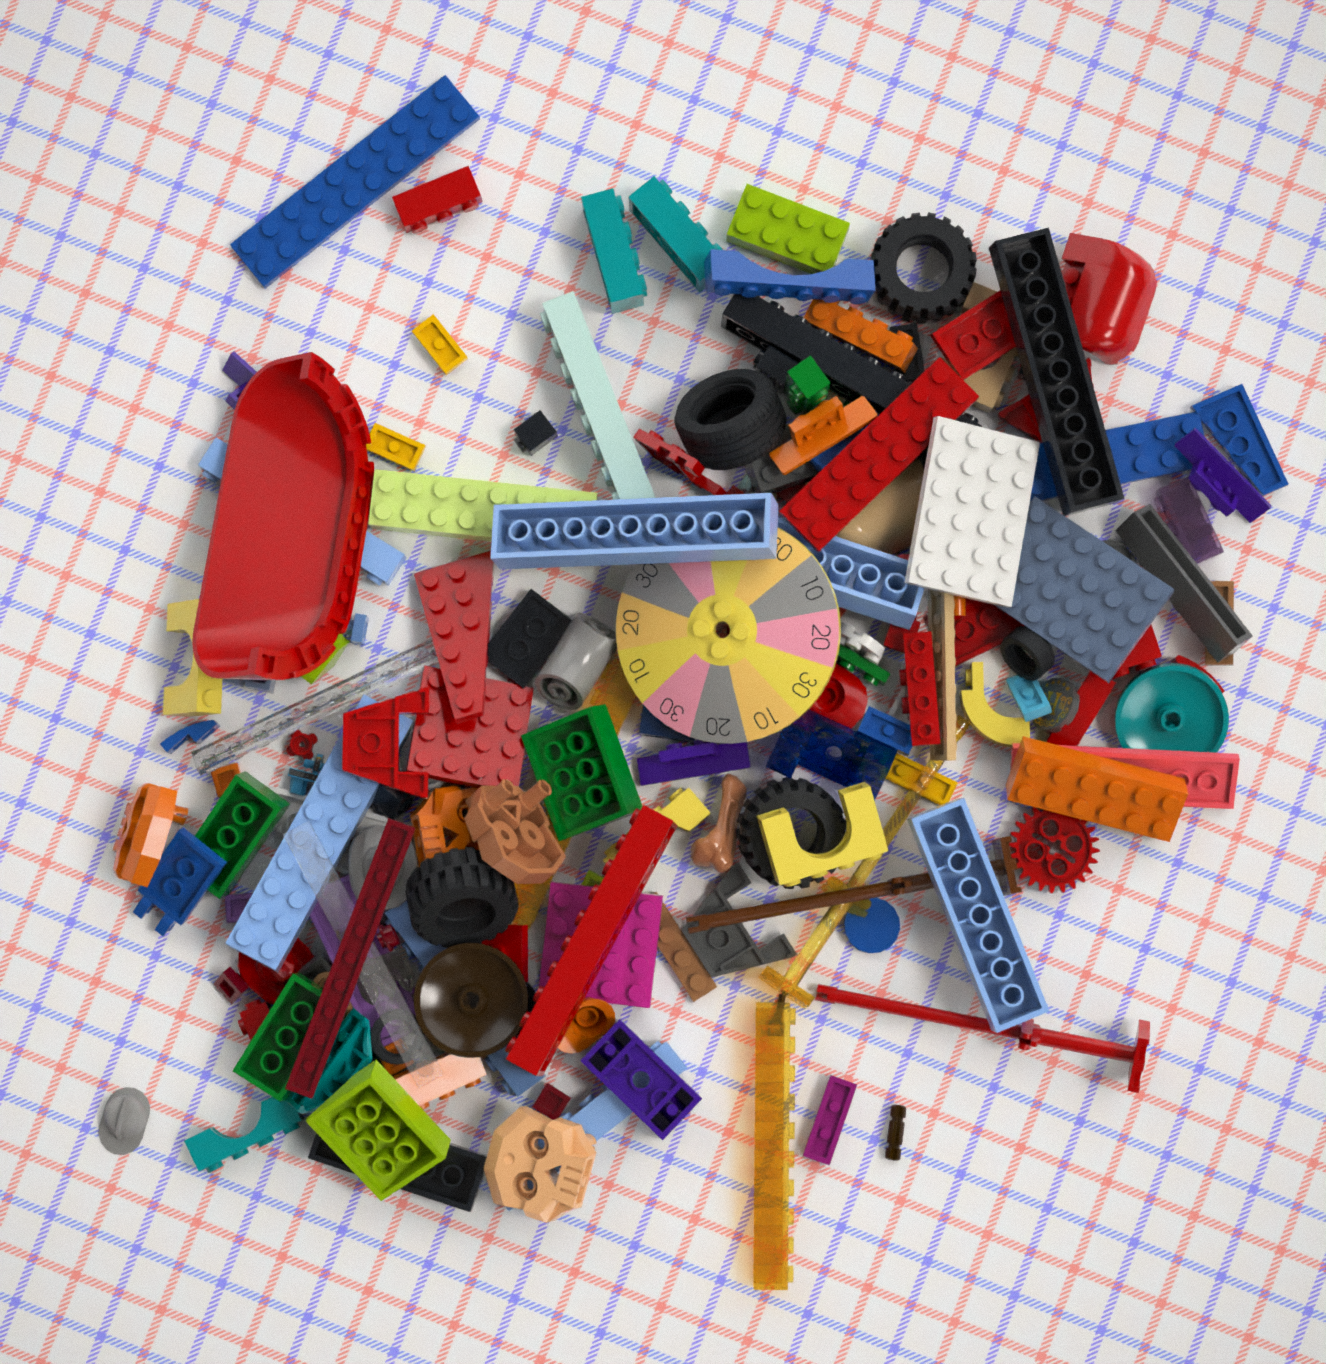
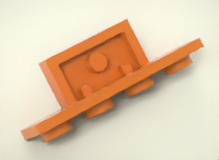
(821, 430)

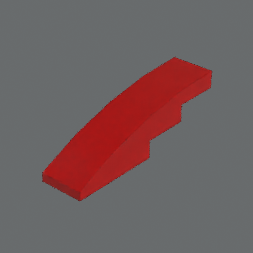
(1092, 696)

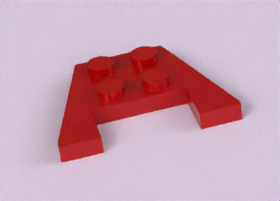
(676, 460)
(373, 742)

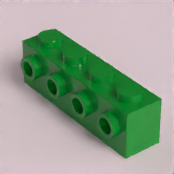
(805, 387)

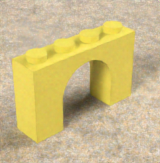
(199, 692)
(861, 840)

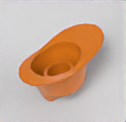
(589, 1024)

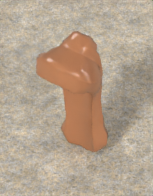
(719, 845)

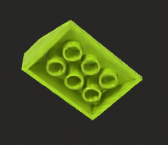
(379, 1131)

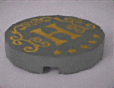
(1063, 703)

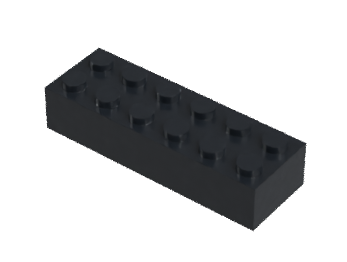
(450, 1182)

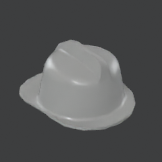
(124, 1121)

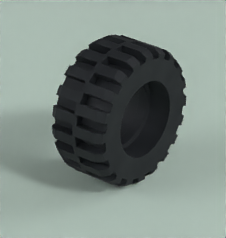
(933, 233)
(789, 794)
(459, 899)

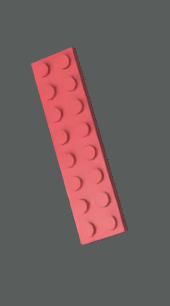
(1208, 775)

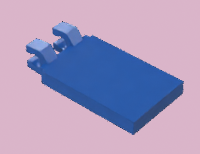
(179, 880)

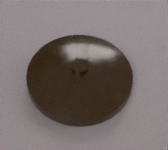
(470, 1000)

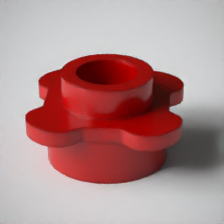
(306, 751)

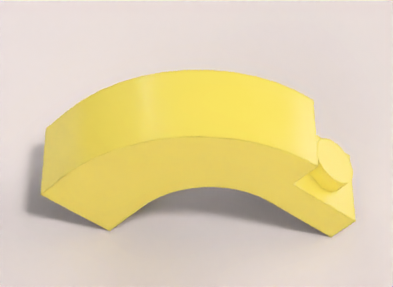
(983, 719)

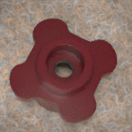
(388, 937)

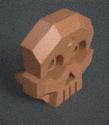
(514, 831)

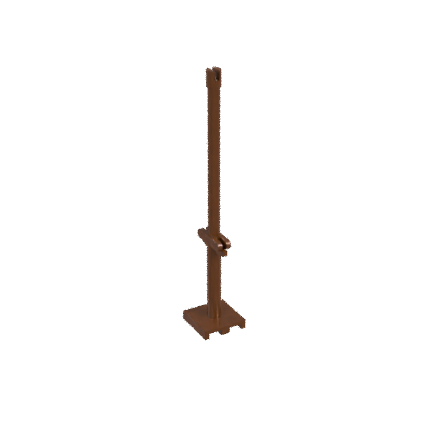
(1002, 866)

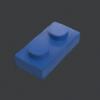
(886, 730)

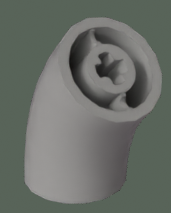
(576, 662)

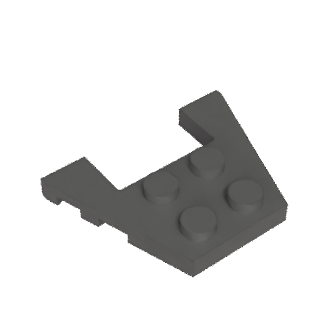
(731, 946)

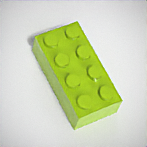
(787, 231)

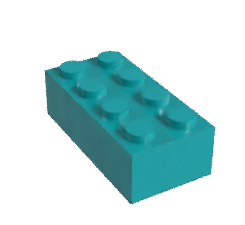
(673, 229)
(612, 249)

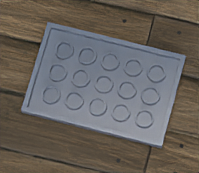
(1082, 592)

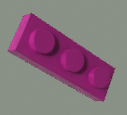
(829, 1120)

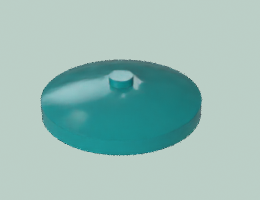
(1172, 710)

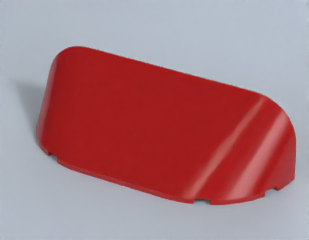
(285, 525)

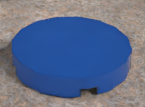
(876, 930)

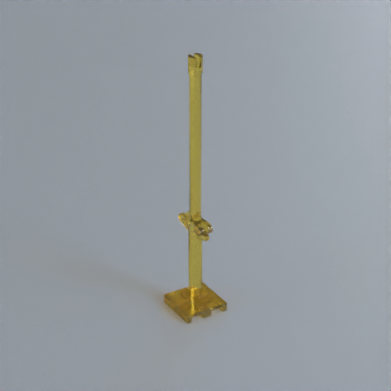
(789, 982)

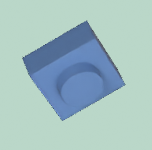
(358, 628)

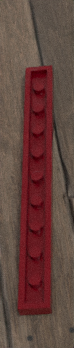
(350, 958)

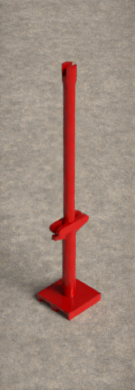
(1027, 1033)

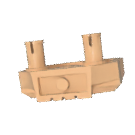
(517, 1158)

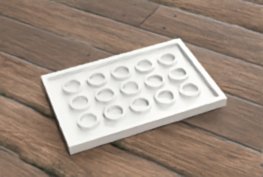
(972, 512)

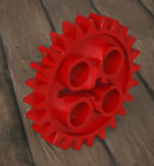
(1040, 869)

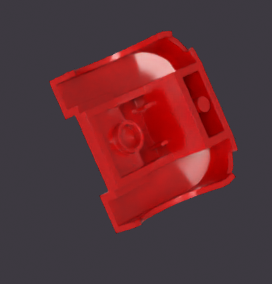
(1108, 295)

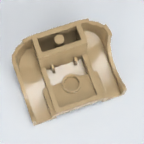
(891, 516)

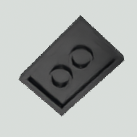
(527, 638)

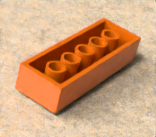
(1096, 789)

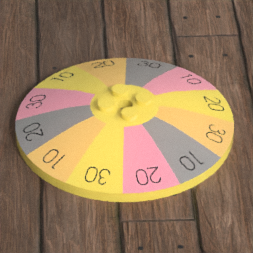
(757, 676)

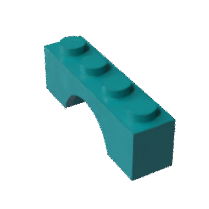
(212, 1147)

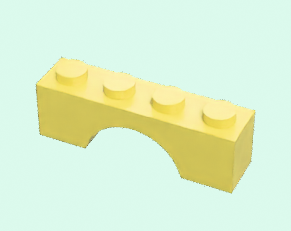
(684, 810)

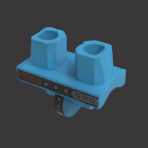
(300, 778)

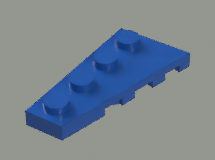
(1239, 432)

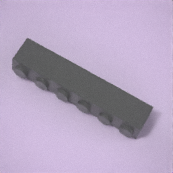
(1194, 593)

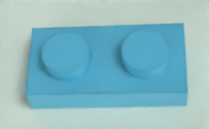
(1029, 697)

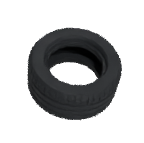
(730, 419)

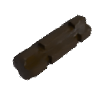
(895, 1132)

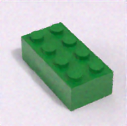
(240, 827)
(279, 1038)

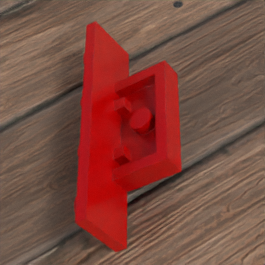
(920, 689)

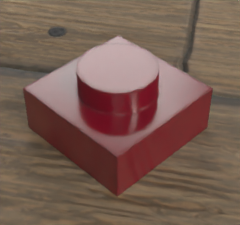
(231, 985)
(551, 1102)

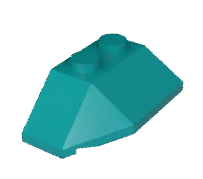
(348, 1056)

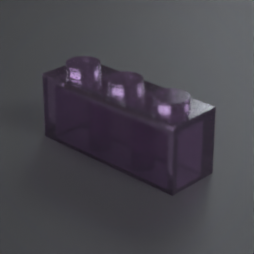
(1188, 520)

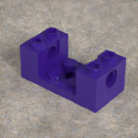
(662, 1101)

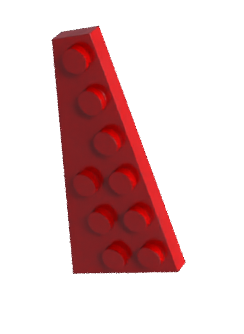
(459, 620)

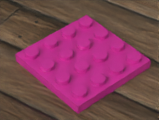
(630, 965)

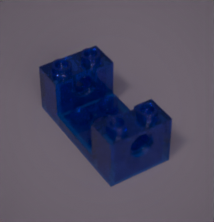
(807, 743)

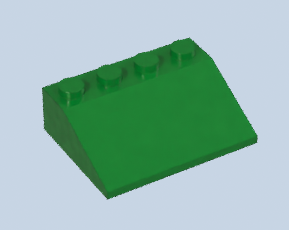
(585, 771)

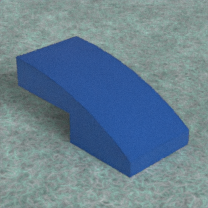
(197, 731)

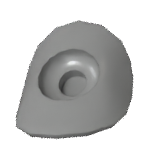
(360, 859)

